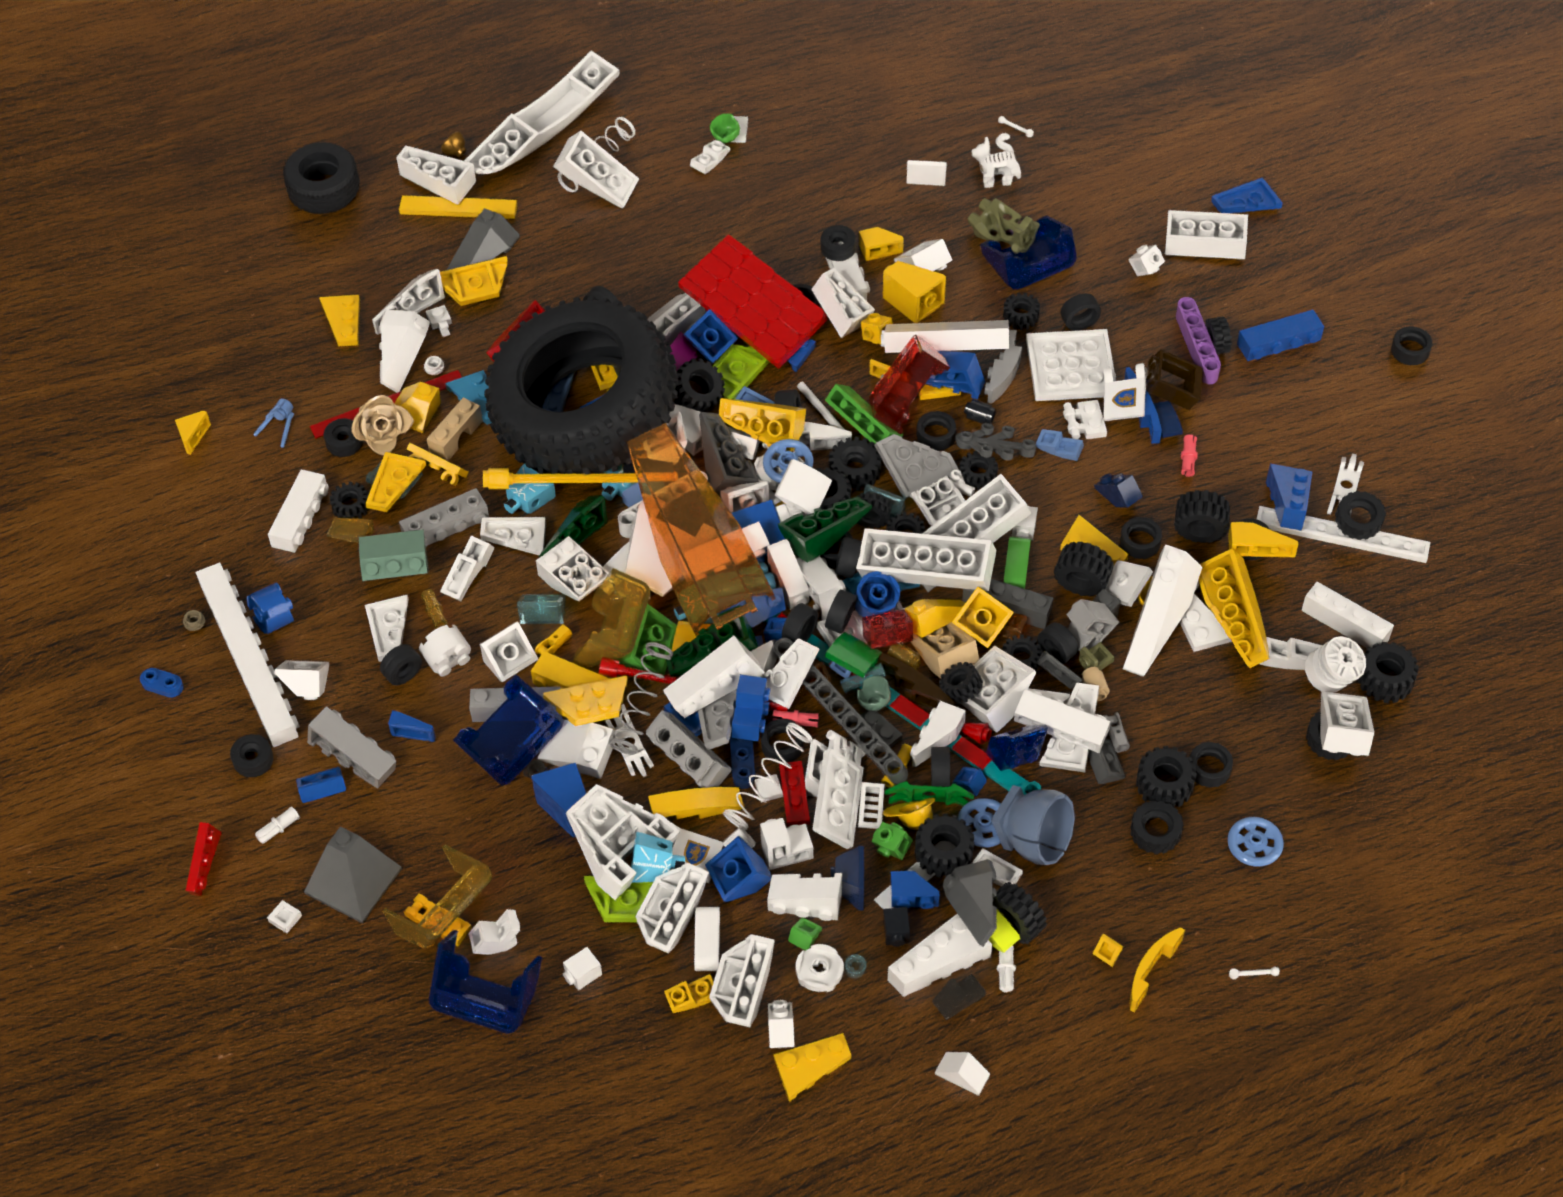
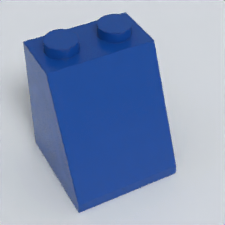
(768, 518)
(558, 791)

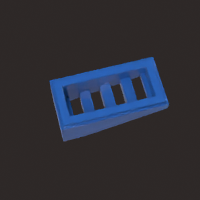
(409, 727)

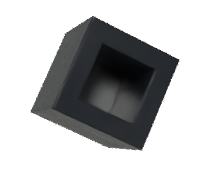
(896, 926)

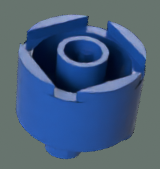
(874, 586)
(270, 608)

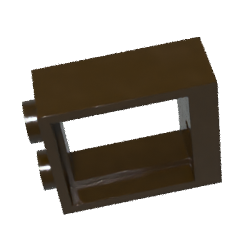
(1179, 367)

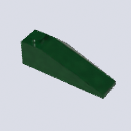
(582, 522)
(709, 640)

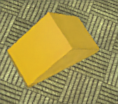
(193, 429)

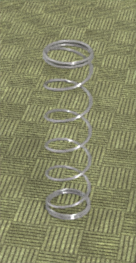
(619, 741)

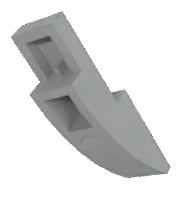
(1003, 369)

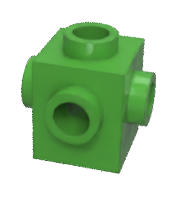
(891, 840)

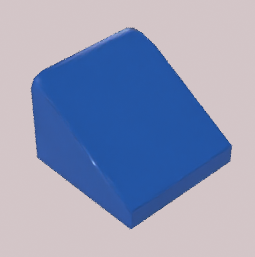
(774, 628)
(970, 780)

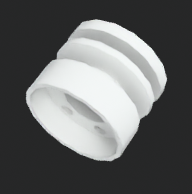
(1335, 664)

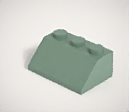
(393, 555)

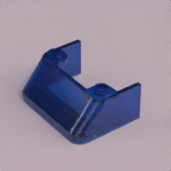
(476, 999)

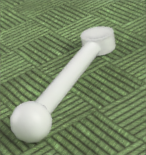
(1029, 133)
(1234, 973)

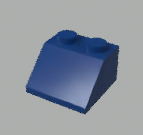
(710, 336)

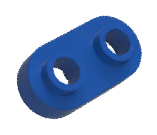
(160, 681)

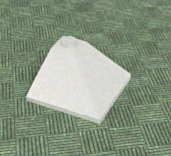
(1001, 689)

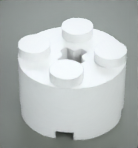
(445, 649)

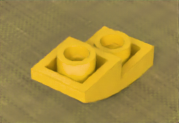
(689, 996)

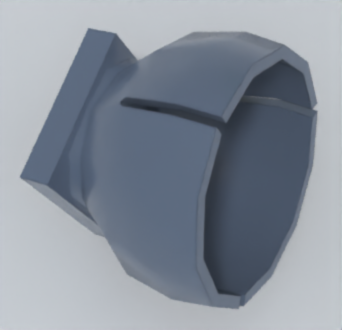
(1035, 820)

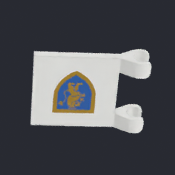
(1124, 397)
(696, 848)

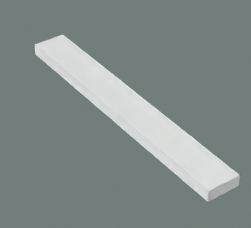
(1329, 532)

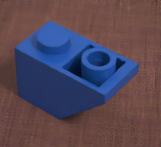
(911, 890)

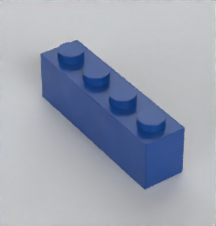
(1280, 335)

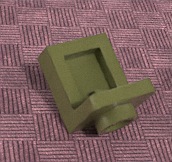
(1097, 656)

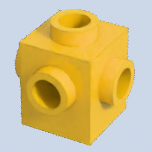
(873, 326)

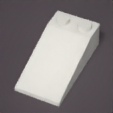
(595, 170)

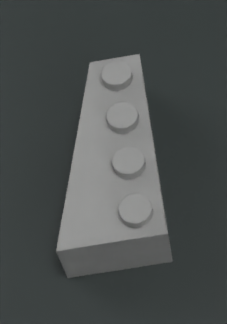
(350, 747)

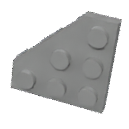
(913, 463)

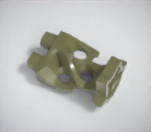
(992, 219)

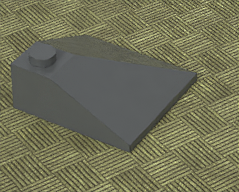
(351, 875)

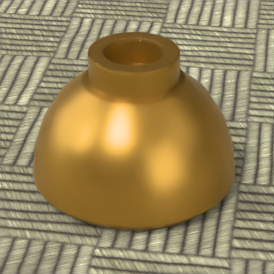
(454, 145)

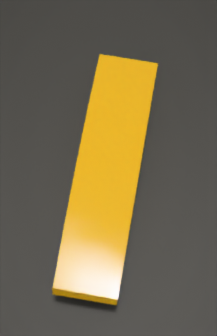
(695, 801)

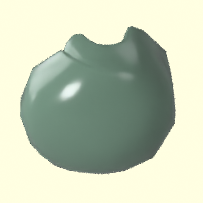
(874, 693)

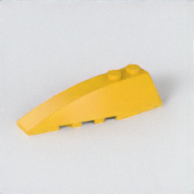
(1234, 604)

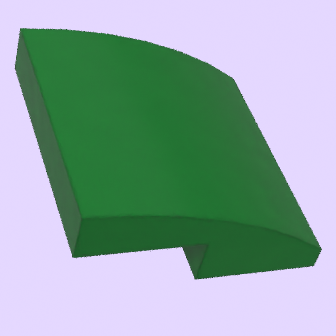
(853, 654)

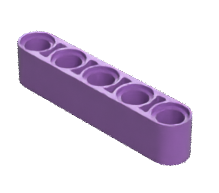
(1198, 339)

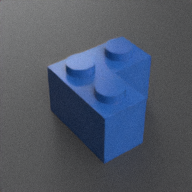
(750, 708)

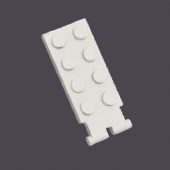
(839, 791)

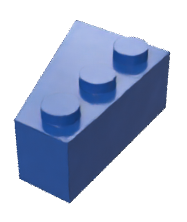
(962, 375)
(1290, 494)

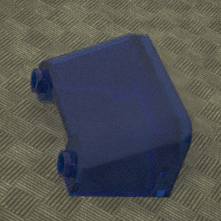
(1049, 254)
(512, 732)

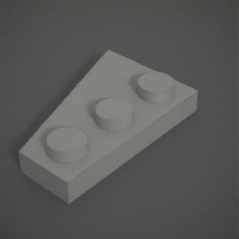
(717, 720)

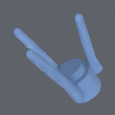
(281, 411)

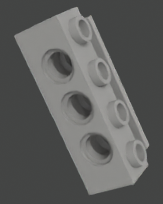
(687, 750)

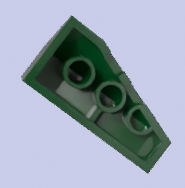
(818, 531)

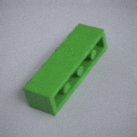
(858, 413)

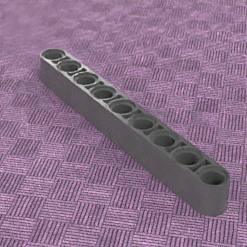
(847, 717)

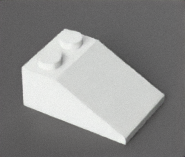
(1346, 724)
(582, 744)

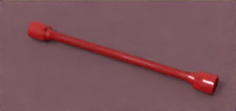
(612, 668)

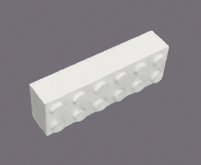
(983, 515)
(928, 559)

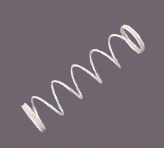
(622, 133)
(730, 812)

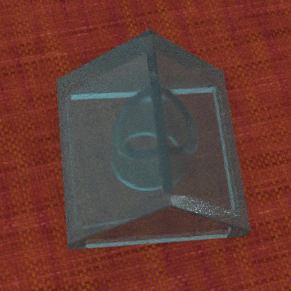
(541, 608)

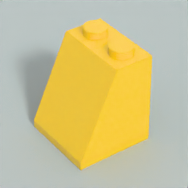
(913, 290)

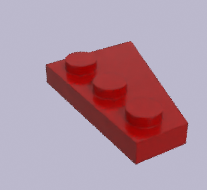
(202, 858)

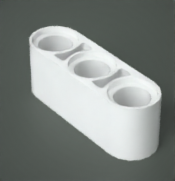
(707, 938)

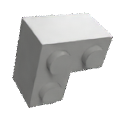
(1090, 622)

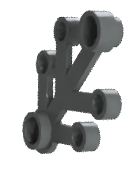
(995, 443)

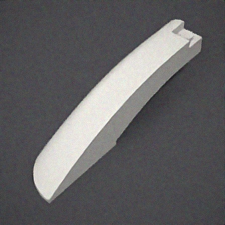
(545, 117)

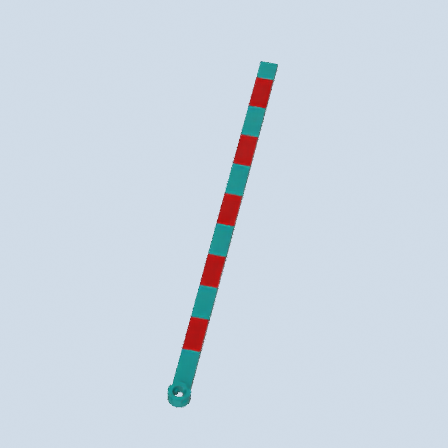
(919, 718)

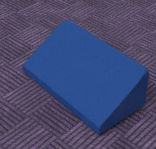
(321, 784)

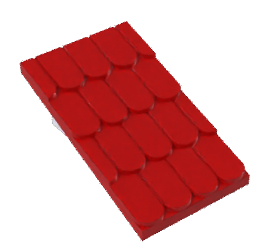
(753, 301)

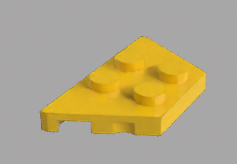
(475, 281)
(589, 701)

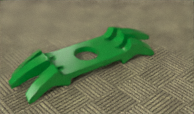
(942, 794)

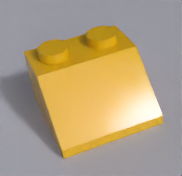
(982, 617)

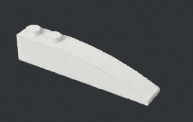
(1163, 608)

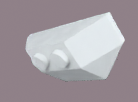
(671, 905)
(742, 980)

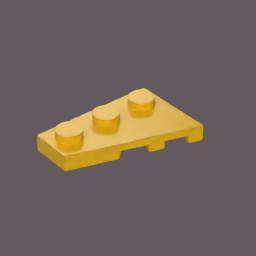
(1085, 532)

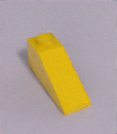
(1258, 541)
(932, 614)

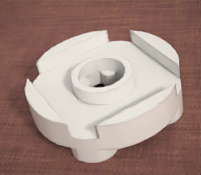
(812, 958)

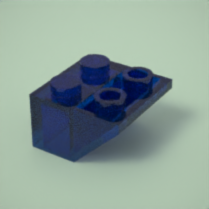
(1017, 746)

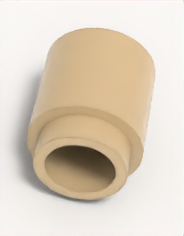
(1095, 677)

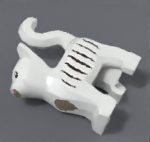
(997, 163)

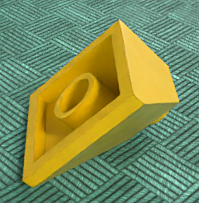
(421, 402)

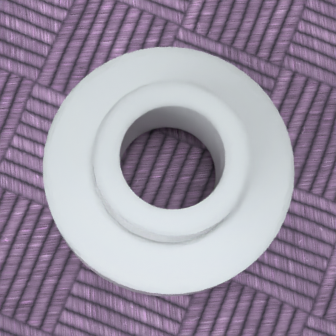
(434, 365)

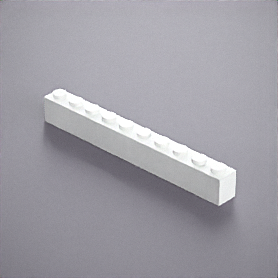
(247, 656)

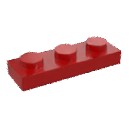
(794, 794)

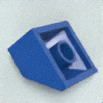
(738, 870)

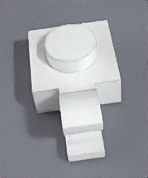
(439, 319)

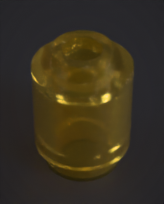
(905, 655)

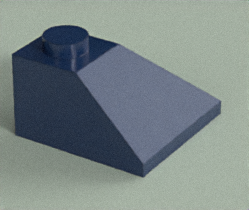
(852, 869)

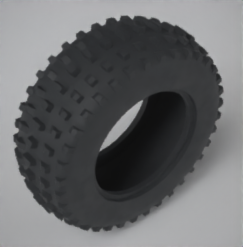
(559, 344)

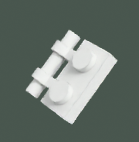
(1091, 420)

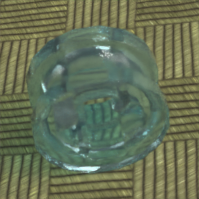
(855, 973)

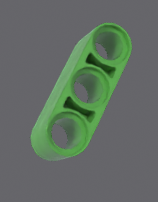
(1017, 561)

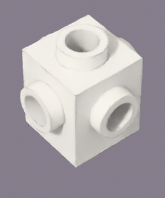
(1146, 260)

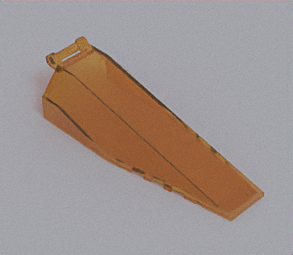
(695, 533)

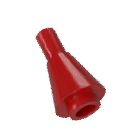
(977, 731)

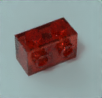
(887, 629)

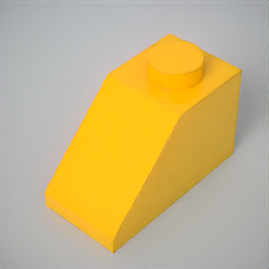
(879, 243)

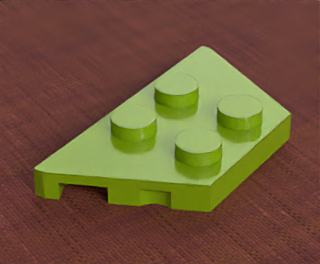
(739, 368)
(624, 907)

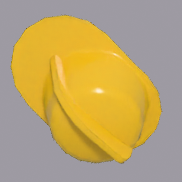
(911, 813)

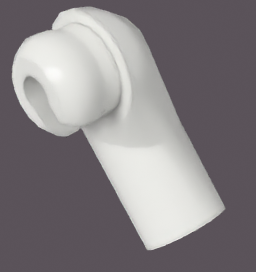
(958, 481)

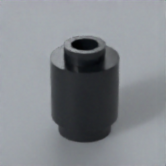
(979, 412)

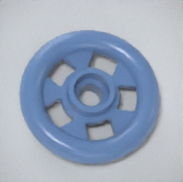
(780, 447)
(981, 805)
(1248, 857)

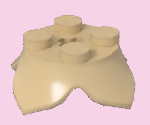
(381, 437)

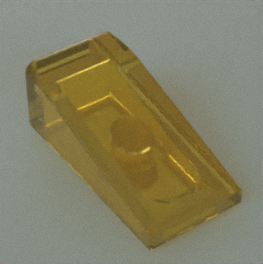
(350, 529)

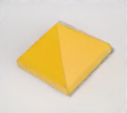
(1107, 950)

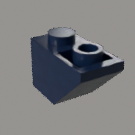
(1119, 489)

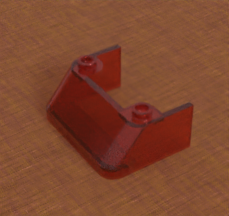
(904, 381)

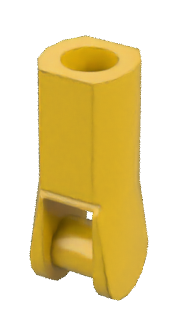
(555, 640)

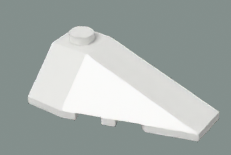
(401, 339)

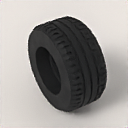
(323, 195)

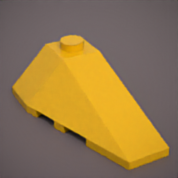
(764, 420)

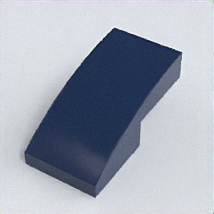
(1168, 419)

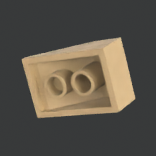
(946, 648)

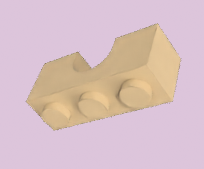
(444, 439)

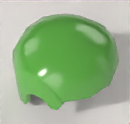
(725, 128)

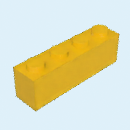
(557, 672)

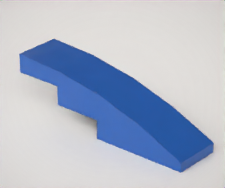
(1151, 416)

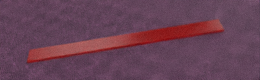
(318, 429)

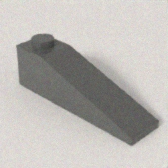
(485, 240)
(723, 458)
(972, 897)

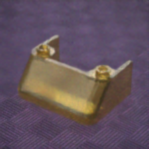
(455, 902)

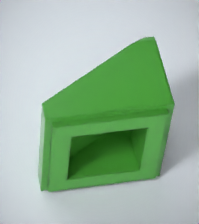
(804, 933)

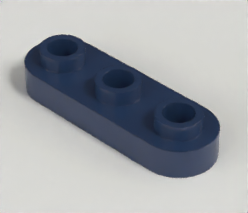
(742, 764)

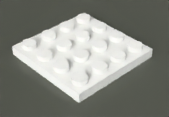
(1069, 364)

